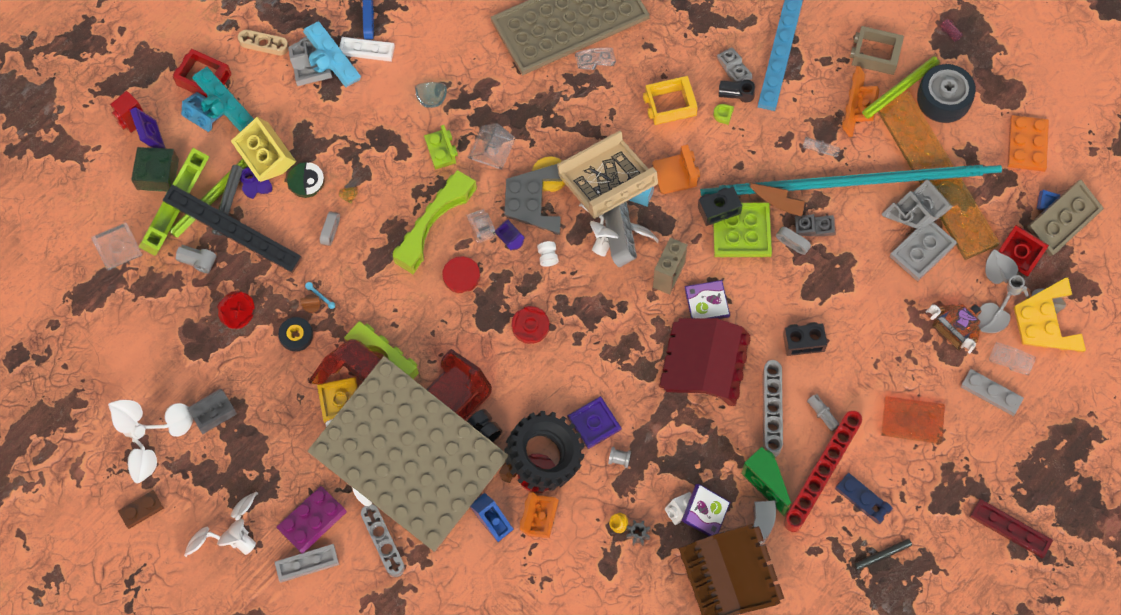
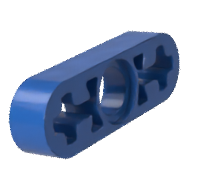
(368, 19)

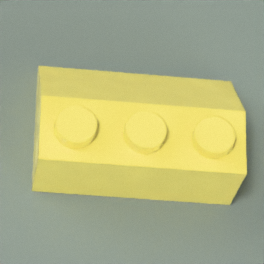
(263, 150)

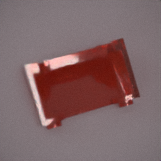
(461, 385)

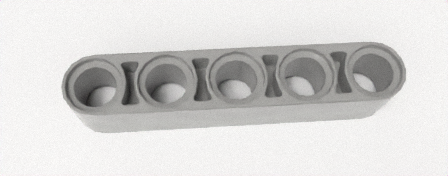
(623, 248)
(772, 399)

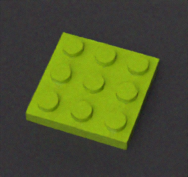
(744, 234)

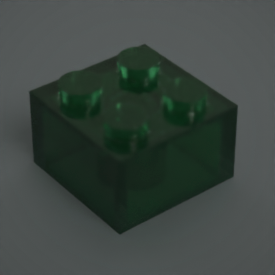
(154, 169)

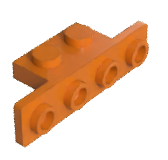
(859, 99)

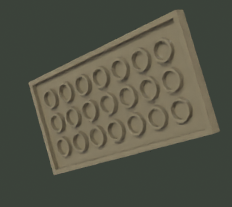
(551, 29)

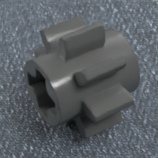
(641, 528)

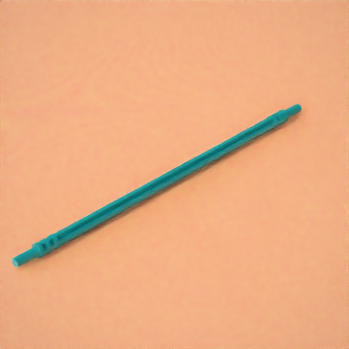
(865, 179)

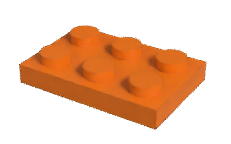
(1028, 143)

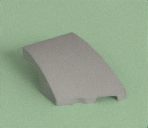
(299, 57)
(919, 207)

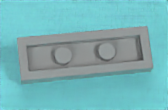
(992, 392)
(306, 563)

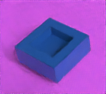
(1046, 199)

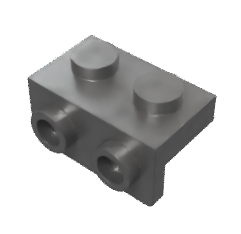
(212, 411)

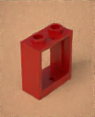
(222, 71)

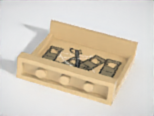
(606, 175)

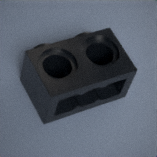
(806, 344)

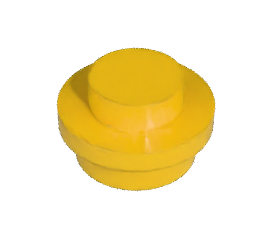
(618, 522)

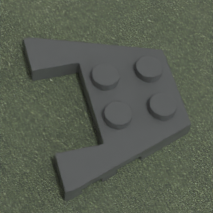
(524, 198)

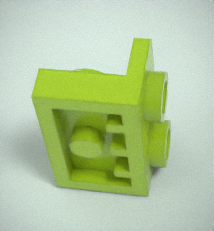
(440, 148)

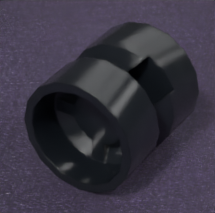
(483, 423)

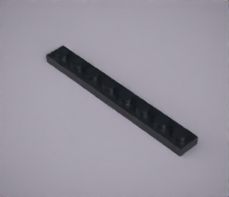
(232, 229)

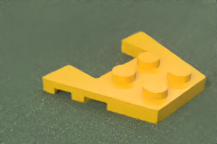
(1039, 322)

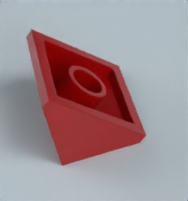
(1023, 249)

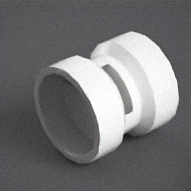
(547, 253)

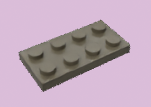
(1065, 217)

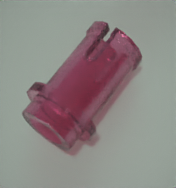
(951, 30)

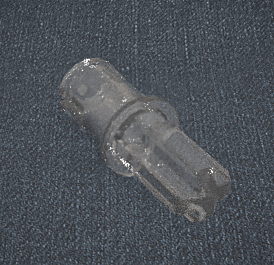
(821, 147)

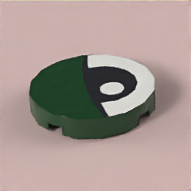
(305, 180)

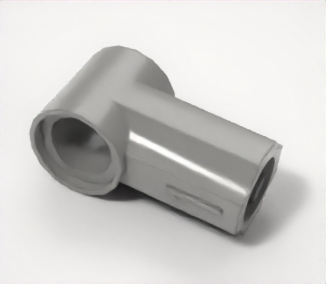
(201, 260)

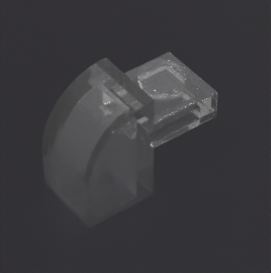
(481, 226)

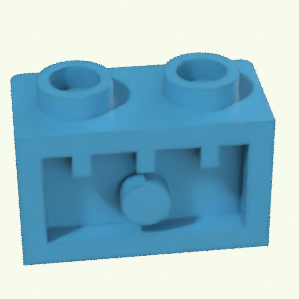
(192, 111)

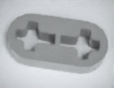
(329, 228)
(793, 240)

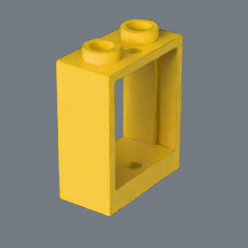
(667, 87)

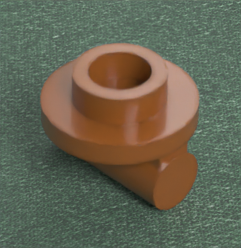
(311, 303)

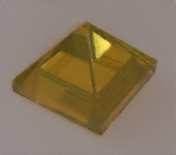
(348, 194)

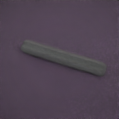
(229, 191)

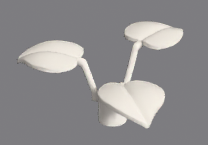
(602, 233)
(125, 417)
(232, 536)

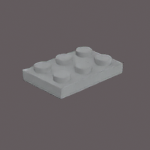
(923, 250)

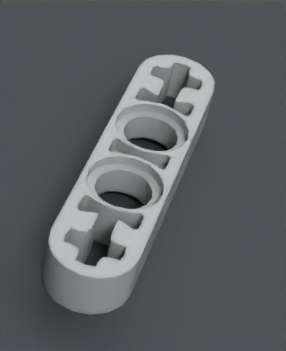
(380, 541)

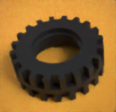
(560, 434)

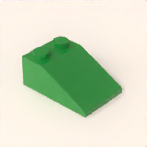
(765, 476)

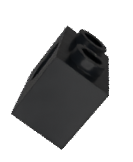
(712, 213)

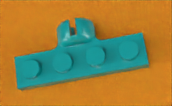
(221, 100)

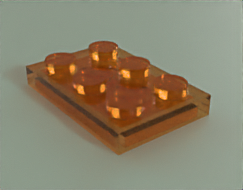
(913, 420)

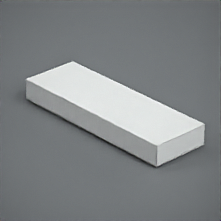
(367, 49)

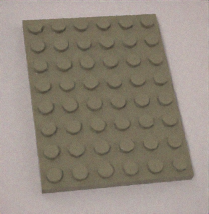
(408, 453)

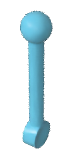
(309, 286)

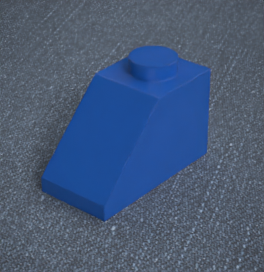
(491, 517)

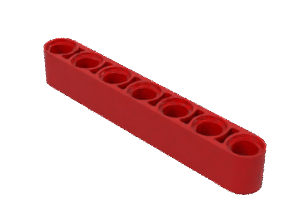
(818, 478)

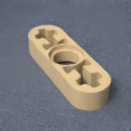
(257, 37)

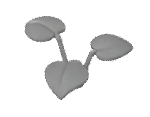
(1000, 269)

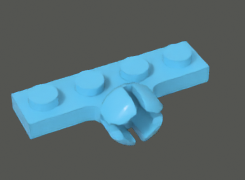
(329, 55)

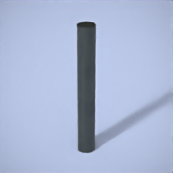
(883, 554)

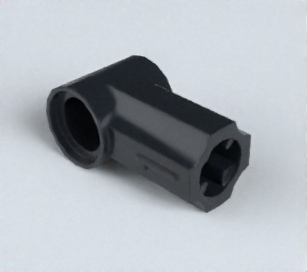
(735, 90)

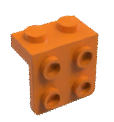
(677, 171)

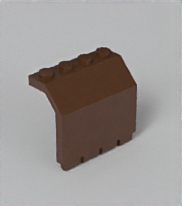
(731, 572)

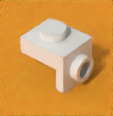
(677, 507)

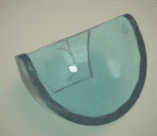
(431, 94)

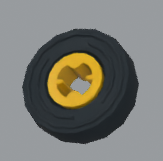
(298, 343)

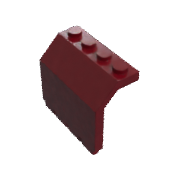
(706, 358)

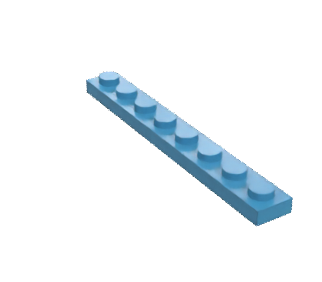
(779, 54)

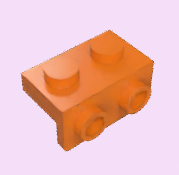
(538, 515)

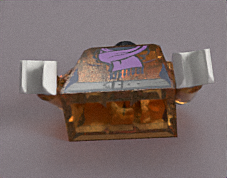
(957, 324)

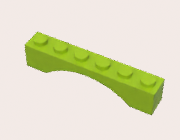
(456, 192)
(167, 214)

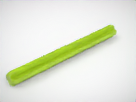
(900, 87)
(209, 198)

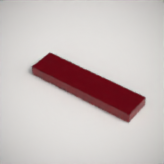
(1011, 528)

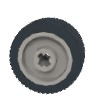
(946, 93)

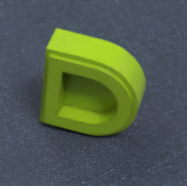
(723, 113)

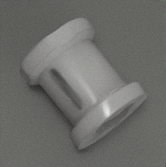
(619, 457)

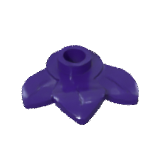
(252, 185)

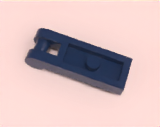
(863, 498)

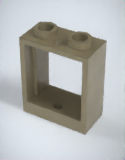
(876, 63)
(670, 262)

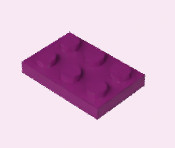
(311, 519)

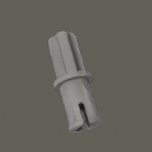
(823, 412)

